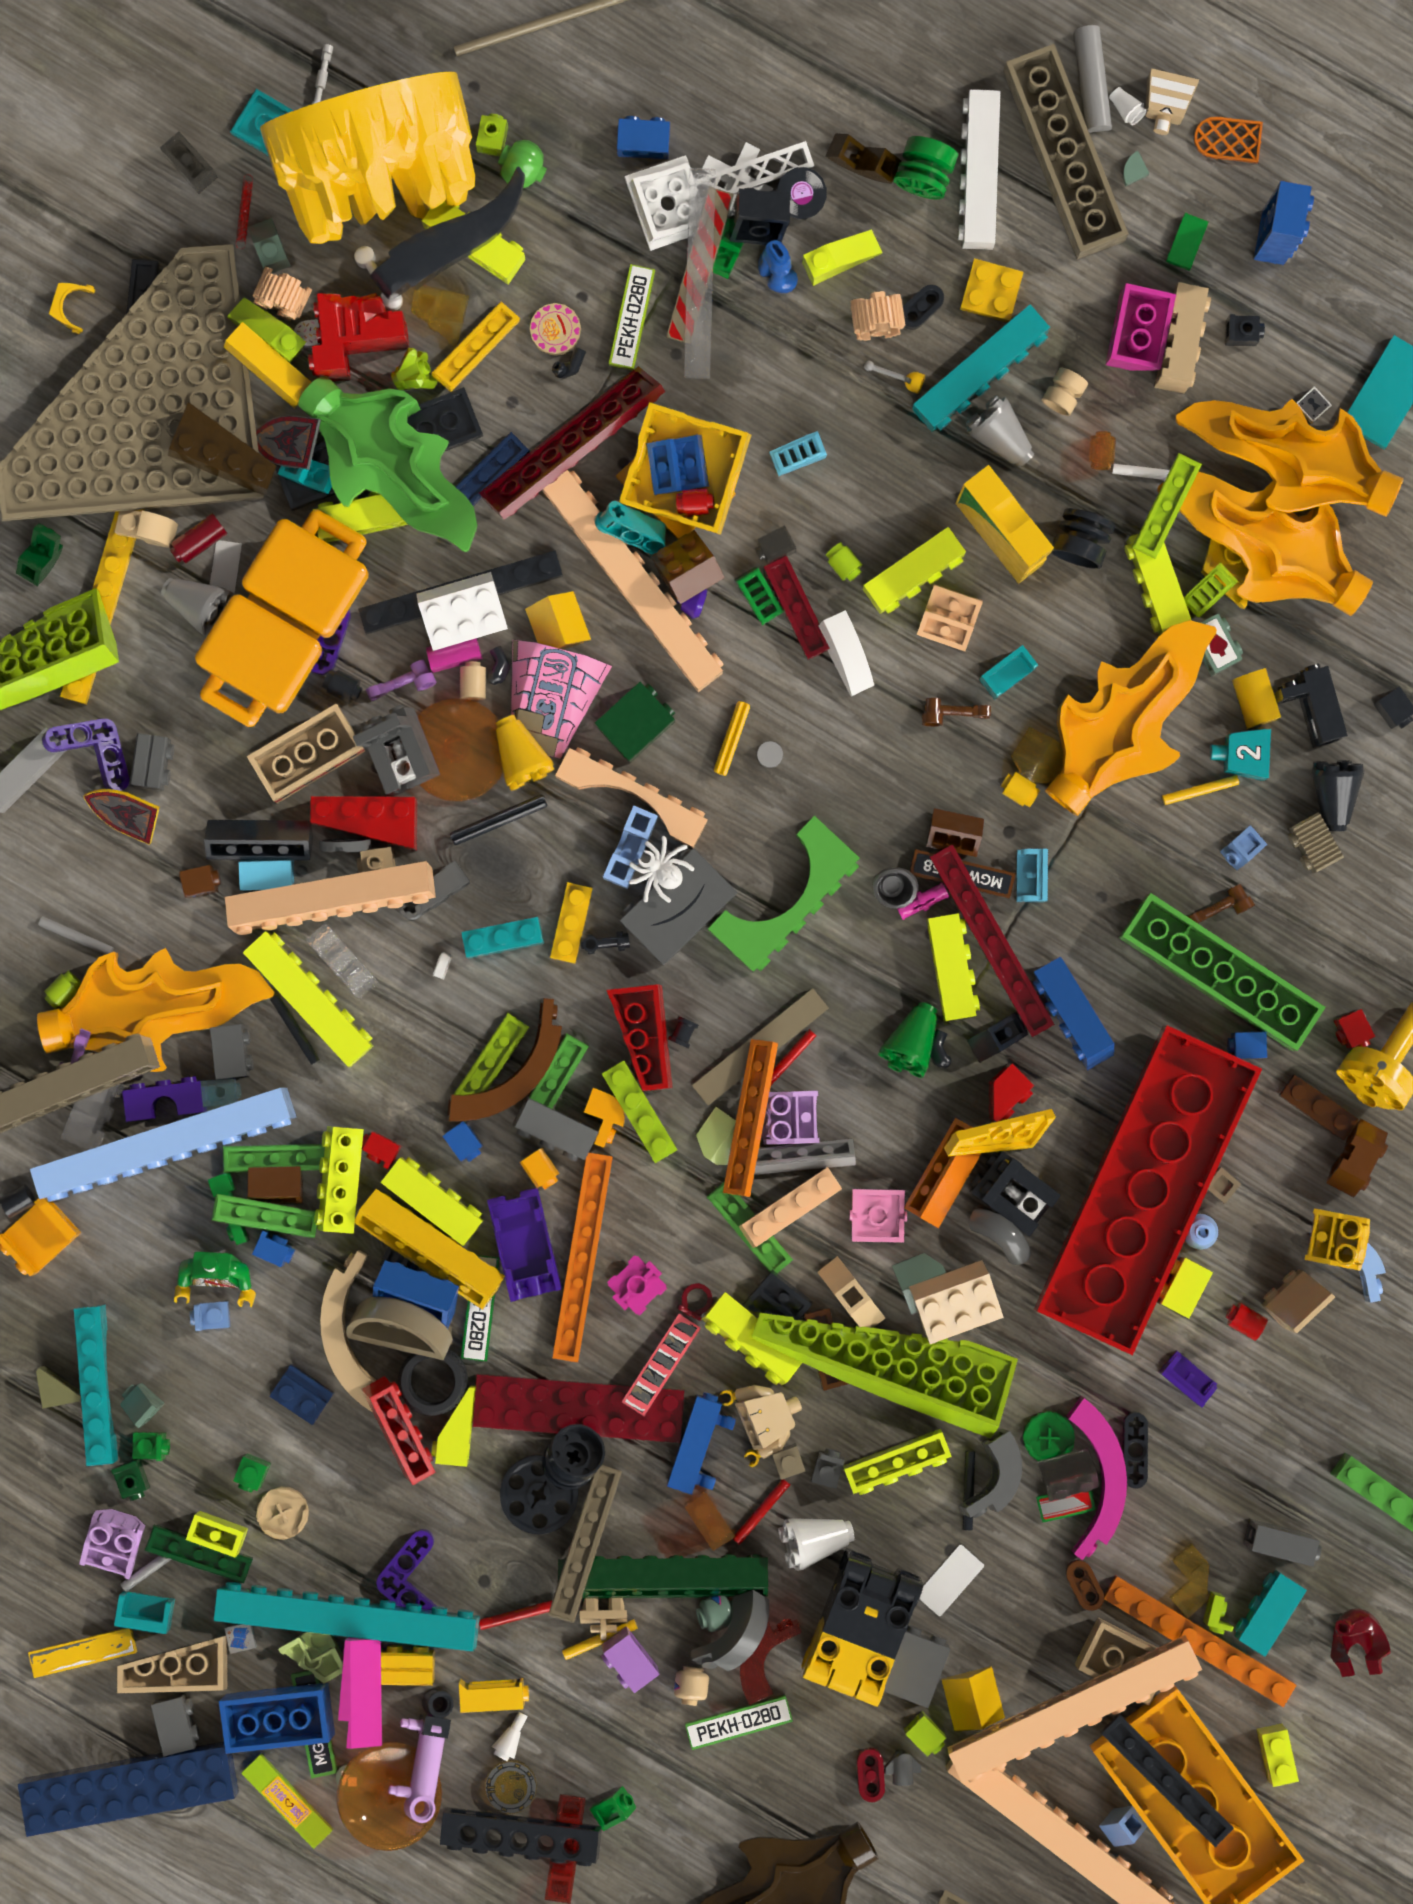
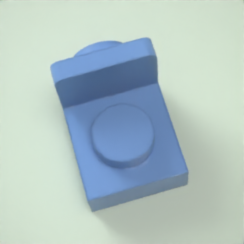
(1243, 848)
(210, 1315)

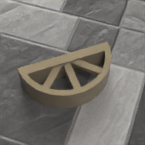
(399, 1327)

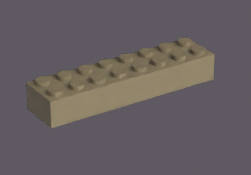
(1065, 151)

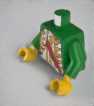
(214, 1271)

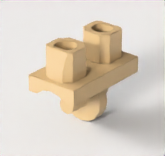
(592, 1615)

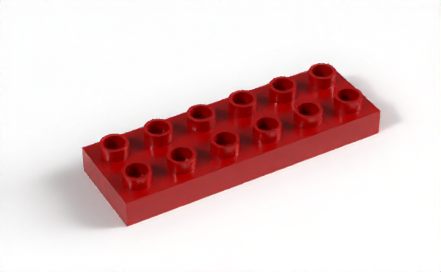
(1147, 1189)

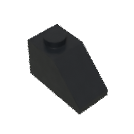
(997, 1037)

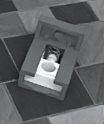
(390, 759)

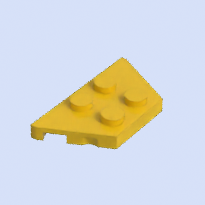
(1232, 562)

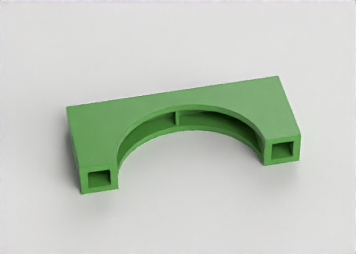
(828, 863)

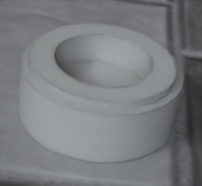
(770, 754)

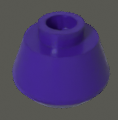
(694, 605)

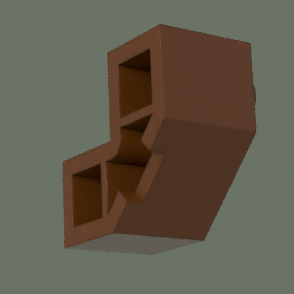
(1361, 1152)

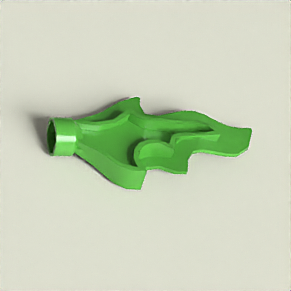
(380, 452)

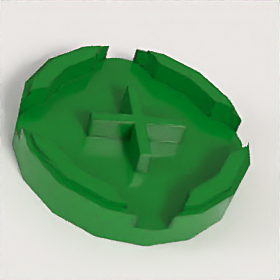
(1048, 1436)

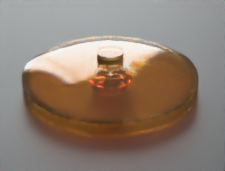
(463, 747)
(368, 1808)

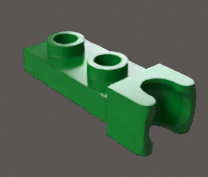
(224, 1185)

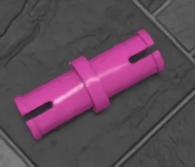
(924, 900)

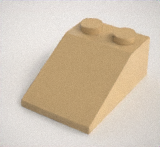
(1296, 1300)

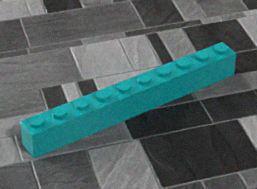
(347, 1617)

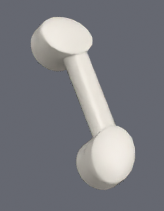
(366, 258)

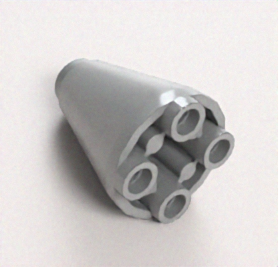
(1001, 431)
(196, 602)

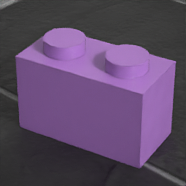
(629, 1660)

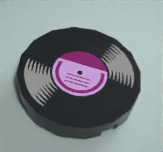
(806, 192)

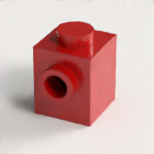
(1354, 1029)

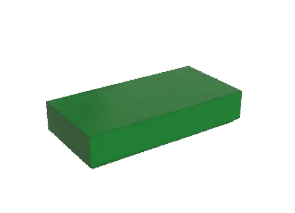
(1187, 241)

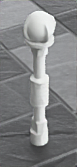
(322, 73)

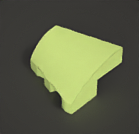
(317, 1654)

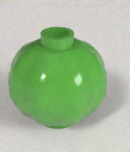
(527, 157)

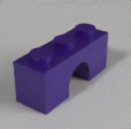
(141, 1101)

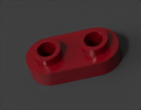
(870, 1774)

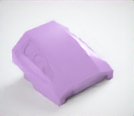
(791, 1118)
(112, 1542)

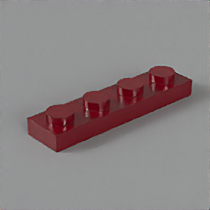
(796, 607)

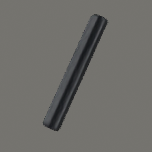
(498, 819)

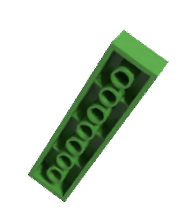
(1222, 972)

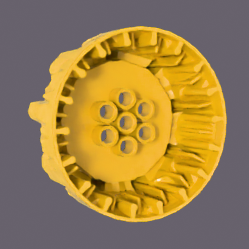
(357, 142)

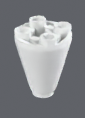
(813, 1540)

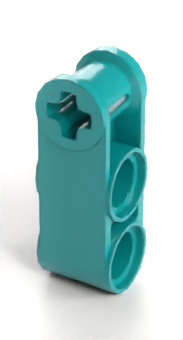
(632, 527)

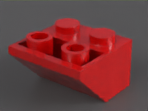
(1006, 1091)

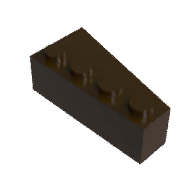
(219, 452)

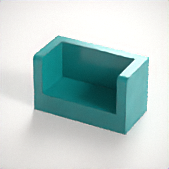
(1008, 672)
(144, 1612)

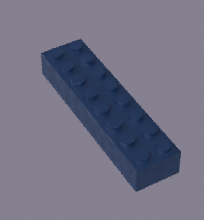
(127, 1789)

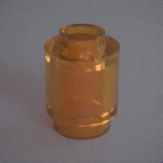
(1102, 450)

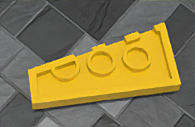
(1004, 1135)

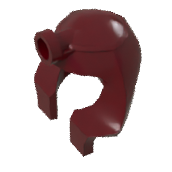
(1361, 1628)

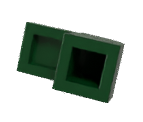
(40, 556)

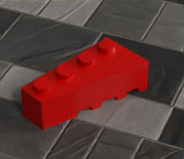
(376, 818)
(645, 1033)

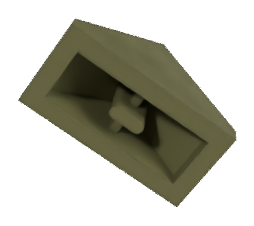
(55, 1389)

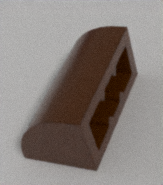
(957, 829)
(275, 1184)

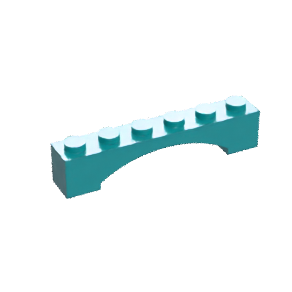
(95, 1401)

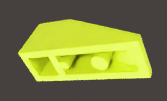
(840, 256)
(455, 1438)

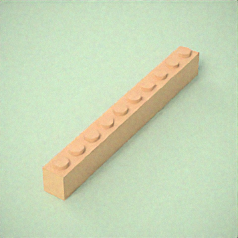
(635, 583)
(1074, 1709)
(1064, 1839)

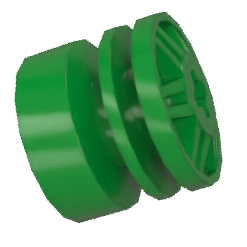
(926, 167)

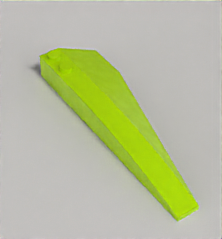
(56, 649)
(940, 1379)

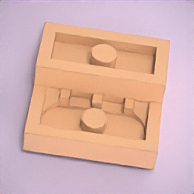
(949, 617)

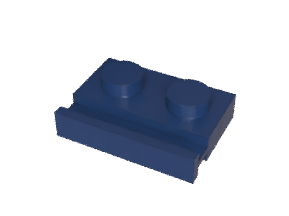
(302, 1394)

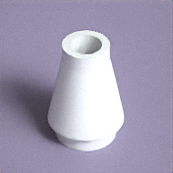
(1129, 107)

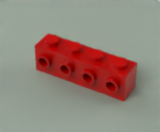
(398, 1430)

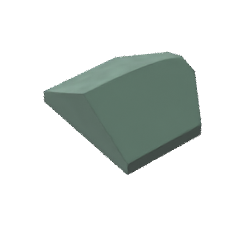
(916, 1271)

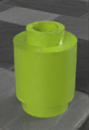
(844, 562)
(62, 990)

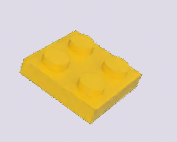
(991, 290)

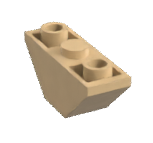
(850, 1294)

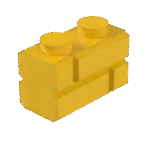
(407, 1666)

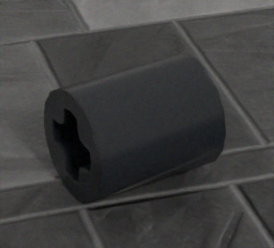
(17, 1201)

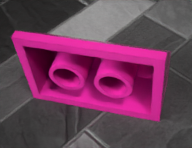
(1140, 328)

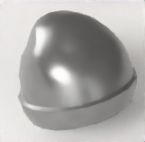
(895, 887)

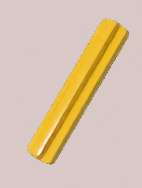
(731, 739)

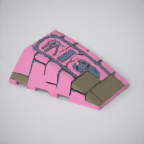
(553, 692)

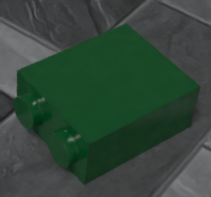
(636, 721)

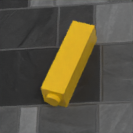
(267, 364)

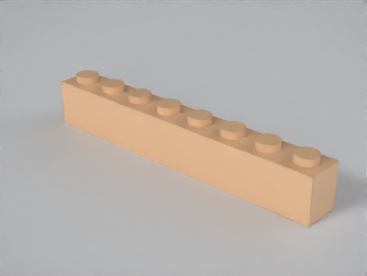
(330, 897)

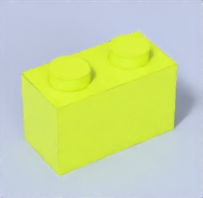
(1184, 1286)
(217, 1533)
(1277, 1755)

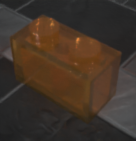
(709, 1519)

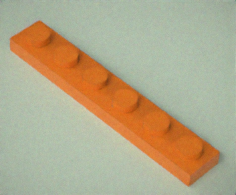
(750, 1117)

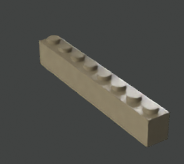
(76, 1081)

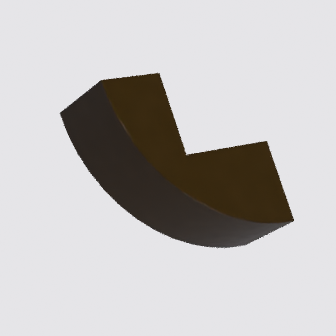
(868, 162)

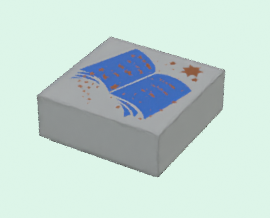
(240, 1638)

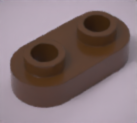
(1085, 1583)

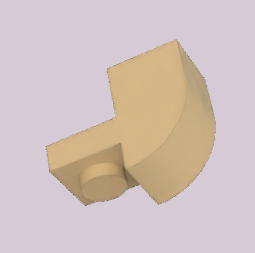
(147, 526)

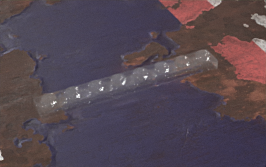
(699, 273)

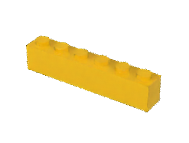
(429, 1248)

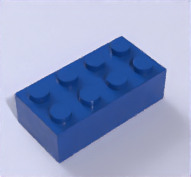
(1283, 222)
(277, 1718)

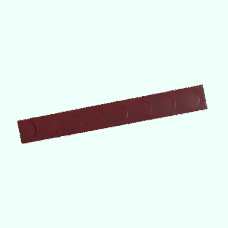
(992, 940)

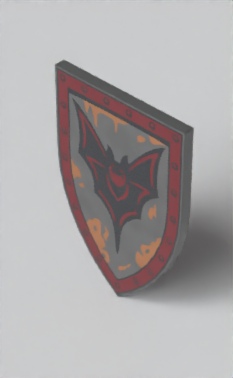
(288, 440)

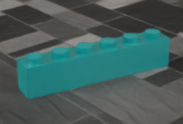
(981, 368)

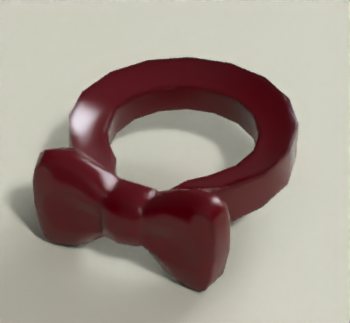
(684, 1307)

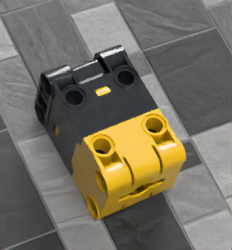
(861, 1628)

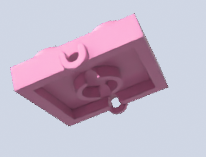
(878, 1215)

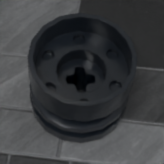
(1084, 532)
(583, 1447)

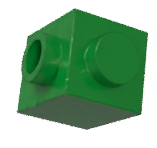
(251, 1473)

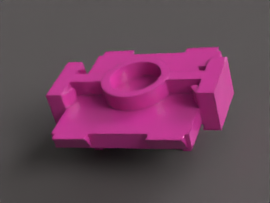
(637, 1285)

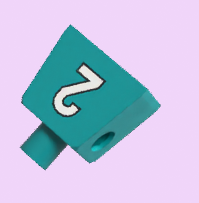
(1245, 754)

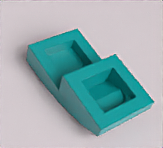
(316, 477)

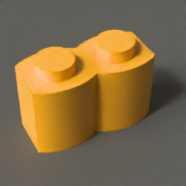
(540, 1169)

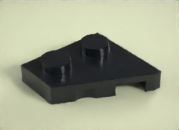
(777, 1297)

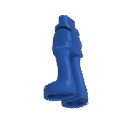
(776, 261)

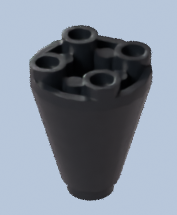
(1337, 791)

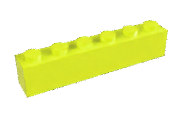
(308, 999)

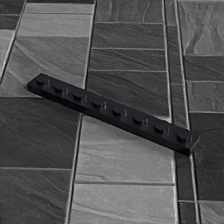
(506, 579)

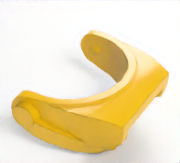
(57, 304)

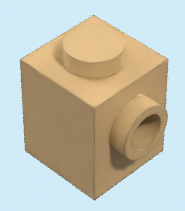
(376, 859)

